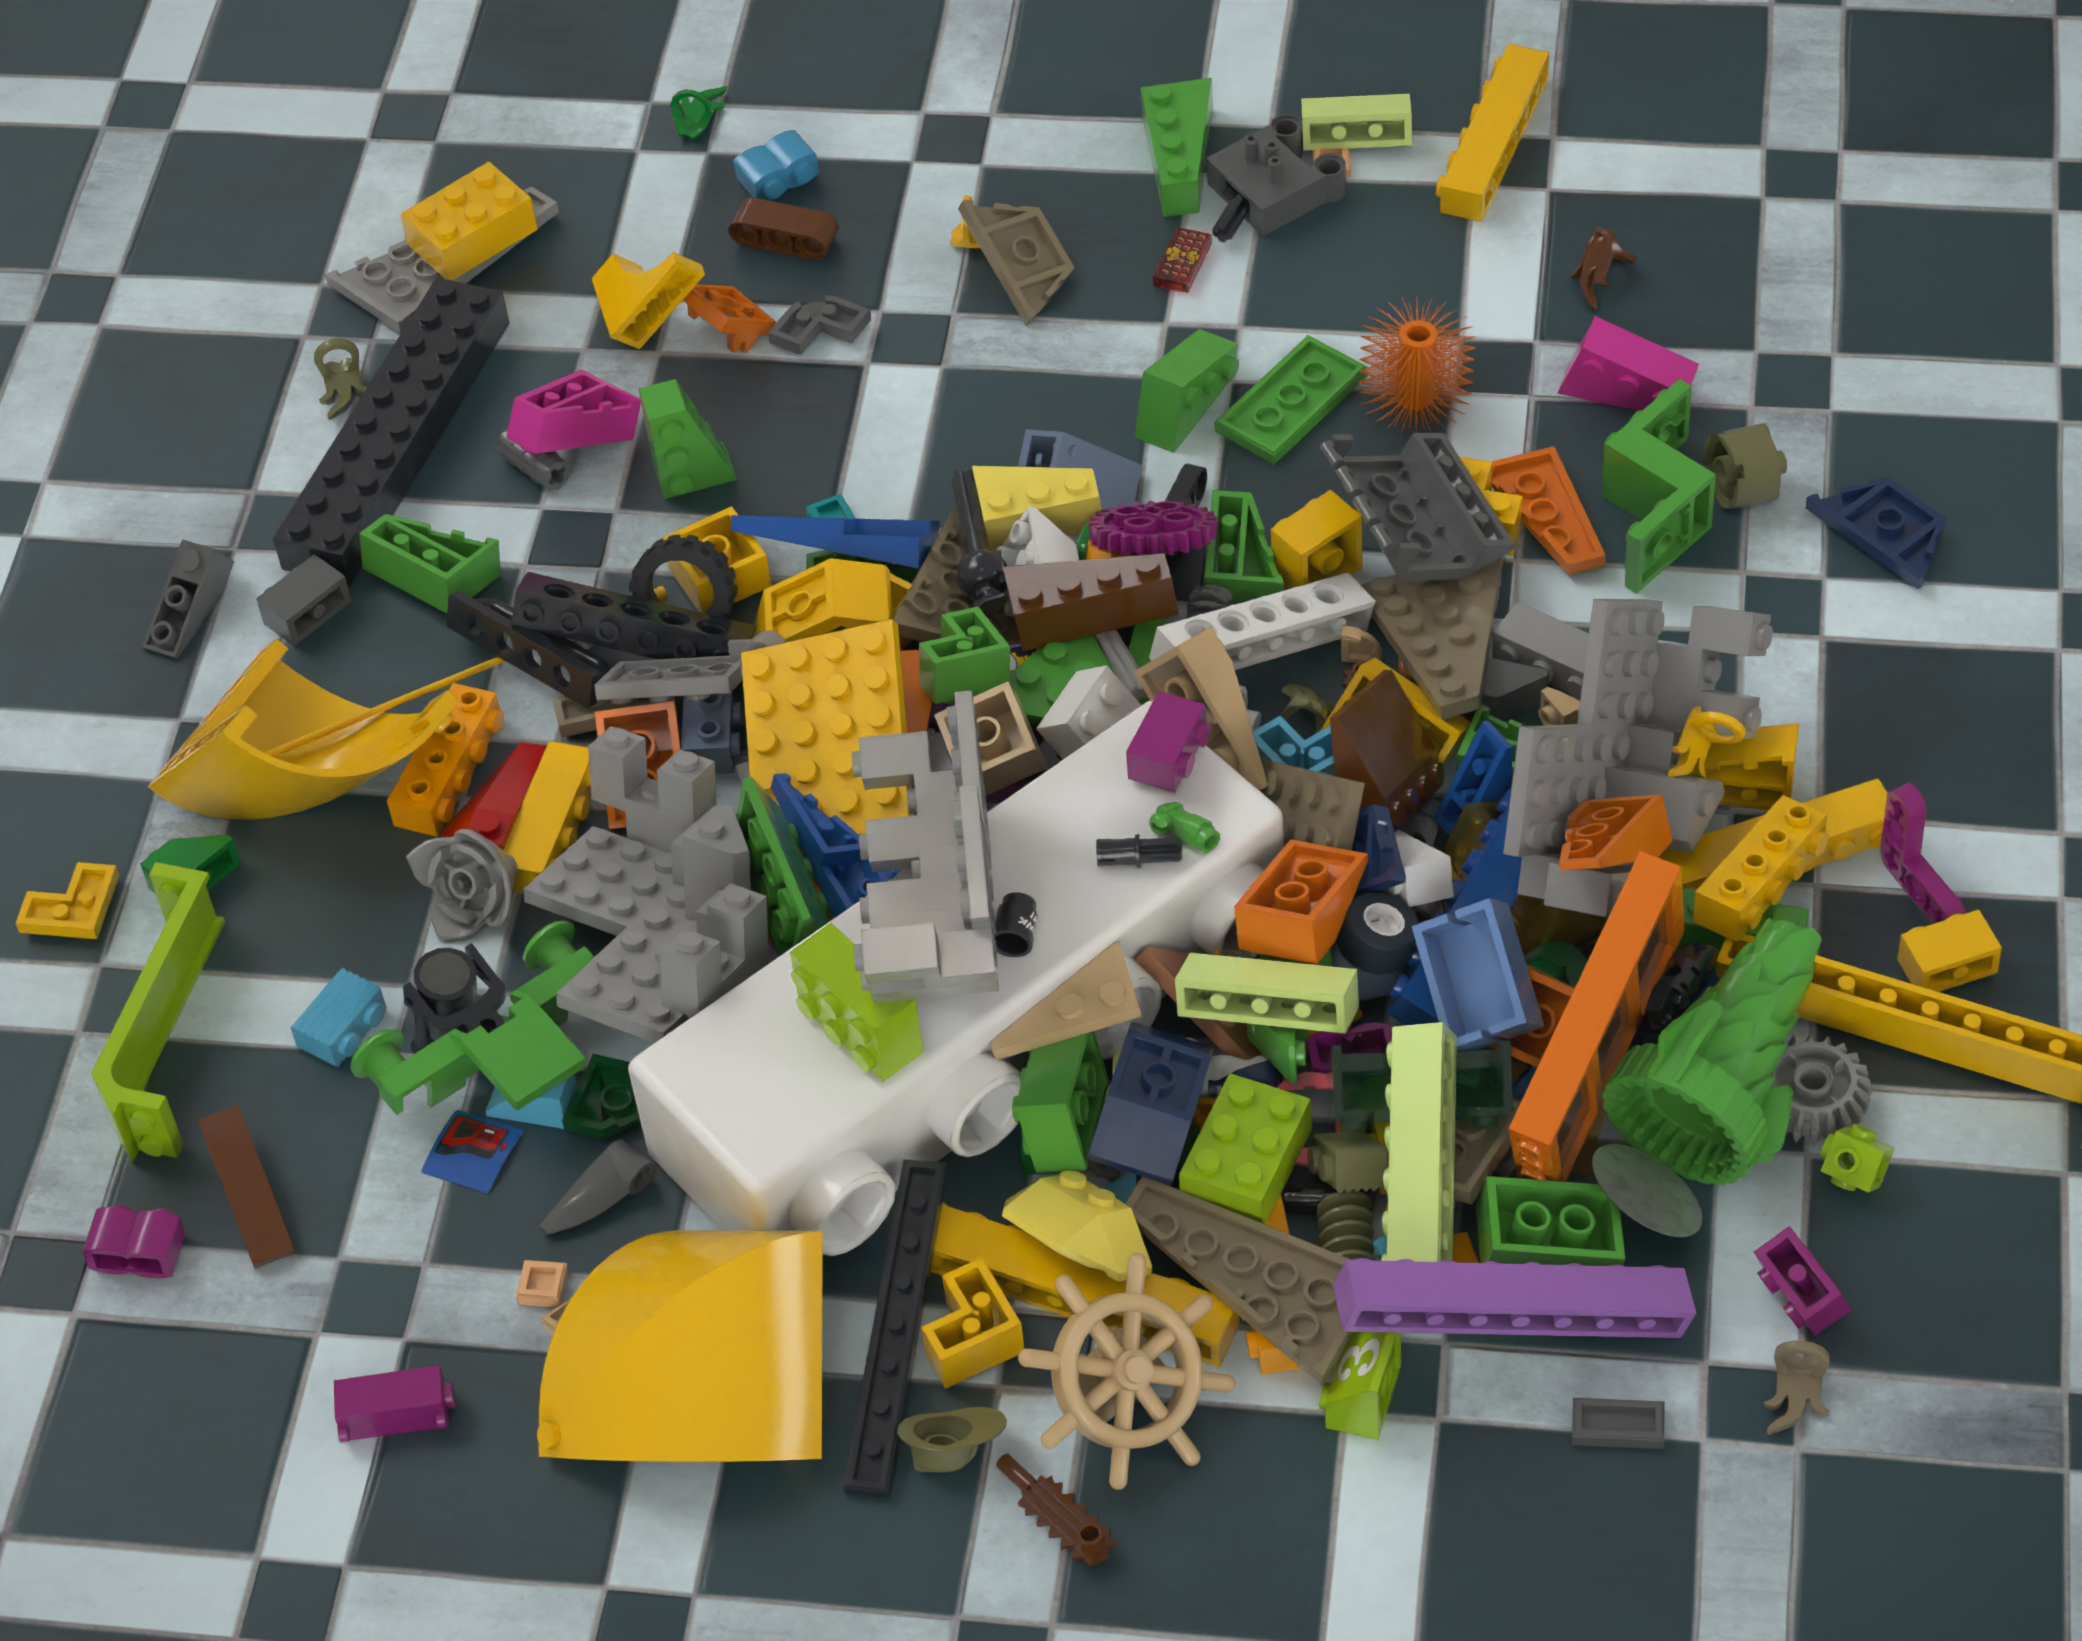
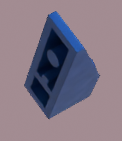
(1480, 777)

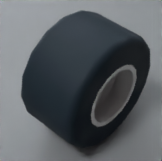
(1377, 933)

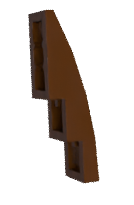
(246, 1186)

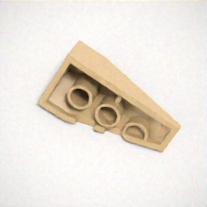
(1205, 674)

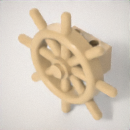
(1122, 1368)

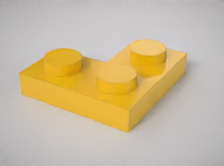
(75, 913)

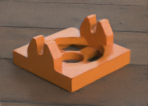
(747, 319)

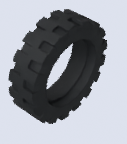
(695, 553)

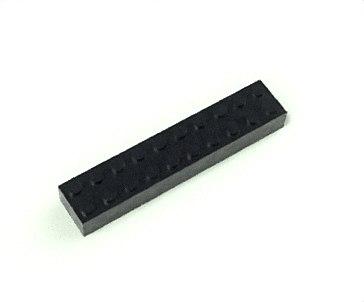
(394, 425)

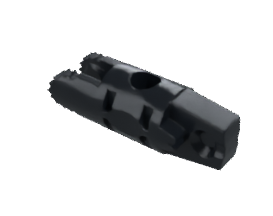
(1679, 984)

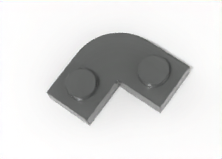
(803, 323)

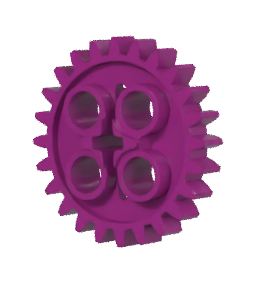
(1153, 528)

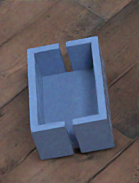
(1478, 974)

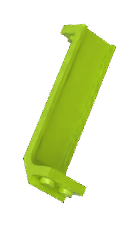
(152, 1010)

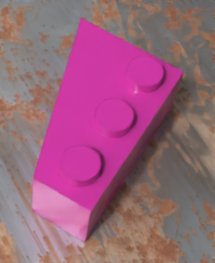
(1622, 368)
(572, 414)

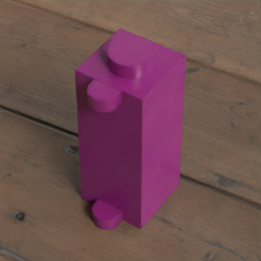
(392, 1403)

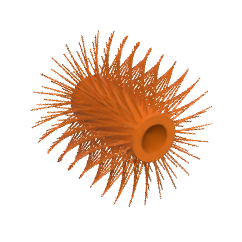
(1416, 365)

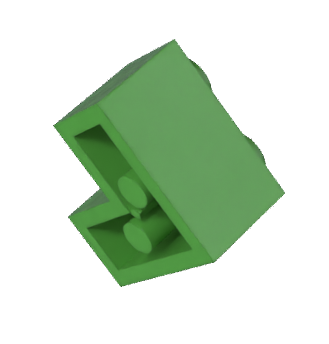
(965, 658)

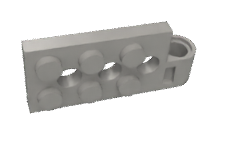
(680, 676)

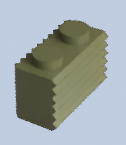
(1348, 1160)

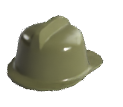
(949, 1438)

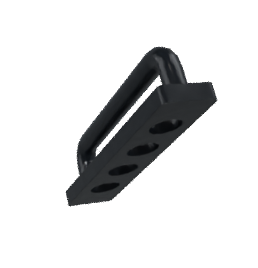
(582, 665)

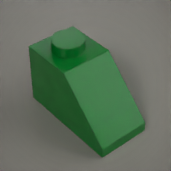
(206, 853)

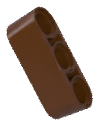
(783, 228)

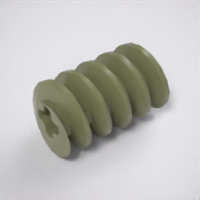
(1346, 1225)

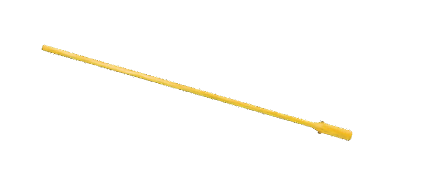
(660, 592)

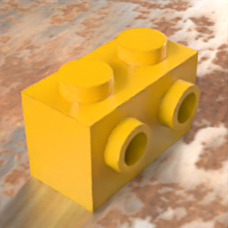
(1950, 952)

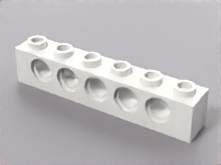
(1277, 622)

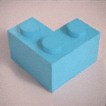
(1282, 744)

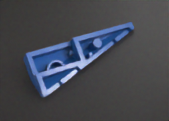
(876, 539)
(829, 847)

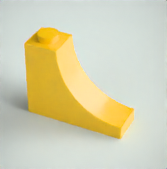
(640, 301)

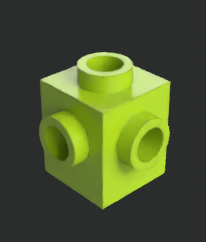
(1856, 1158)

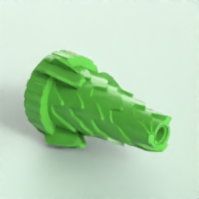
(1705, 1088)

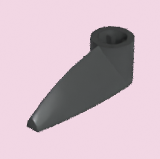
(602, 1185)

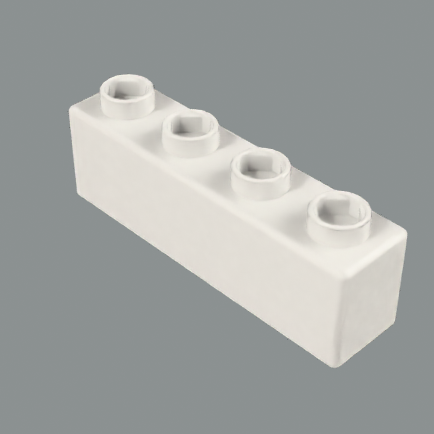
(784, 1124)

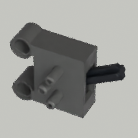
(1269, 181)

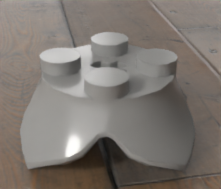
(469, 880)

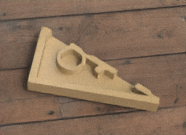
(1086, 1002)

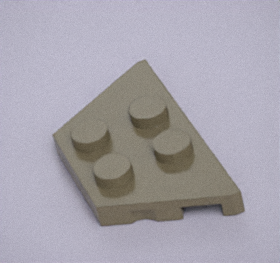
(1020, 252)

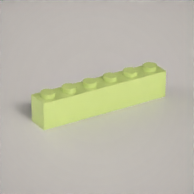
(1420, 1143)

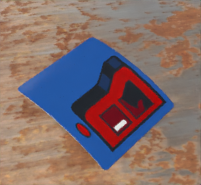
(470, 1151)

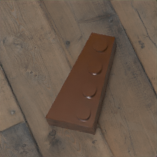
(1088, 597)

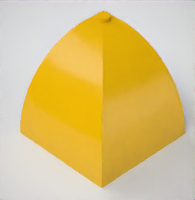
(230, 777)
(691, 1352)

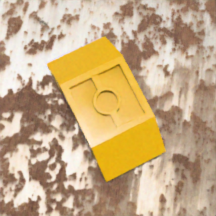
(825, 599)

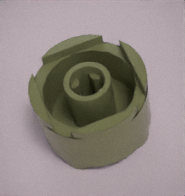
(1745, 466)

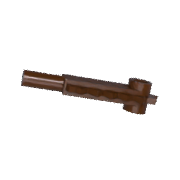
(1058, 1511)

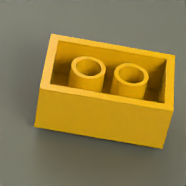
(469, 221)

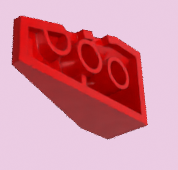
(499, 799)

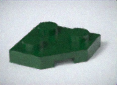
(603, 1100)

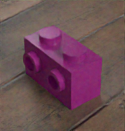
(1167, 742)
(1802, 1281)

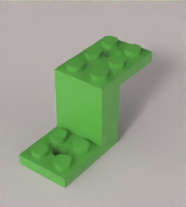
(1658, 485)

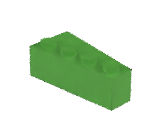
(1177, 137)

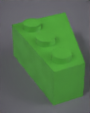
(1240, 553)
(428, 561)

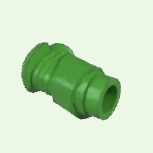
(1188, 827)

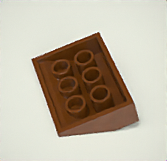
(1387, 748)

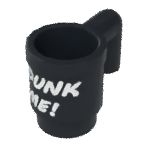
(1015, 925)

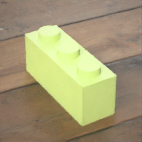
(1356, 122)

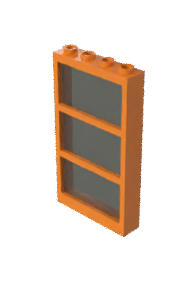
(1599, 1022)

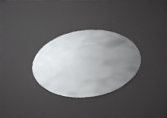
(1647, 1190)

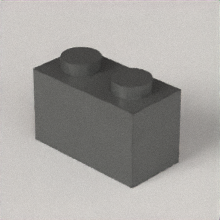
(304, 600)

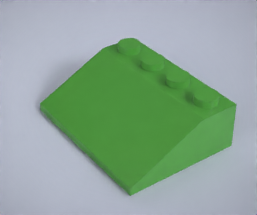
(779, 869)

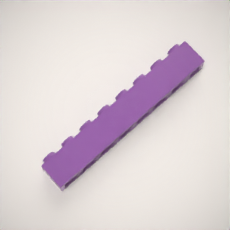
(1513, 1299)

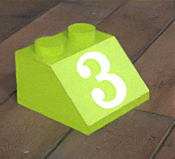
(1362, 1384)

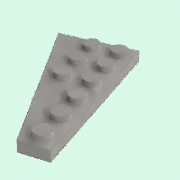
(400, 279)

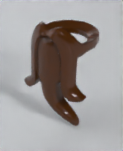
(1596, 260)

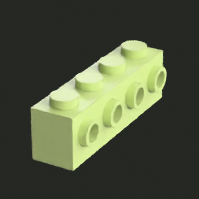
(1267, 992)

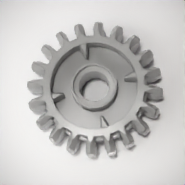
(1838, 1082)

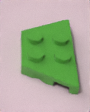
(1049, 670)

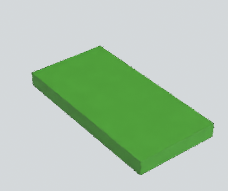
(1290, 399)

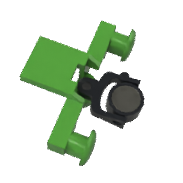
(517, 1053)

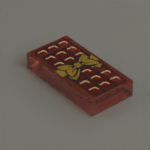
(1182, 260)

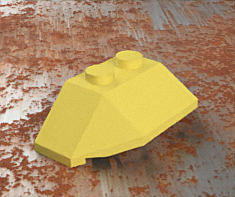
(1079, 1222)

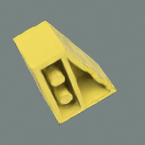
(1060, 494)

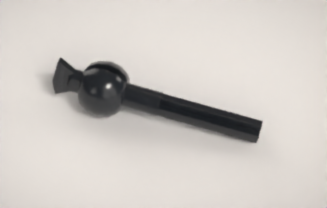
(981, 570)

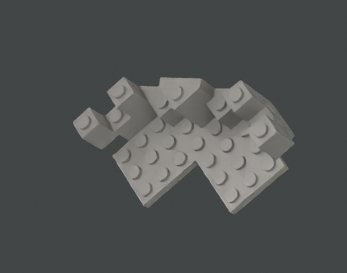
(1622, 745)
(667, 892)
(939, 928)

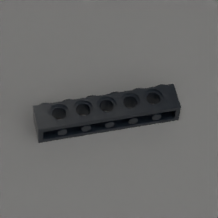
(621, 620)

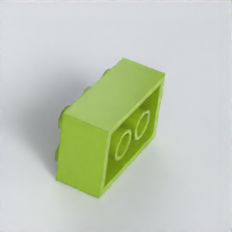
(831, 991)
(1247, 1147)

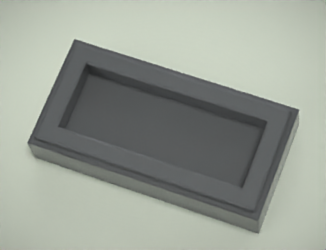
(1618, 1423)

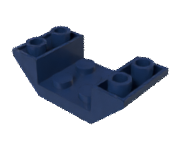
(1150, 1103)

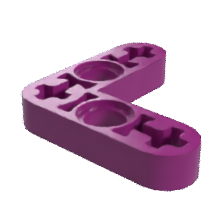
(1903, 858)

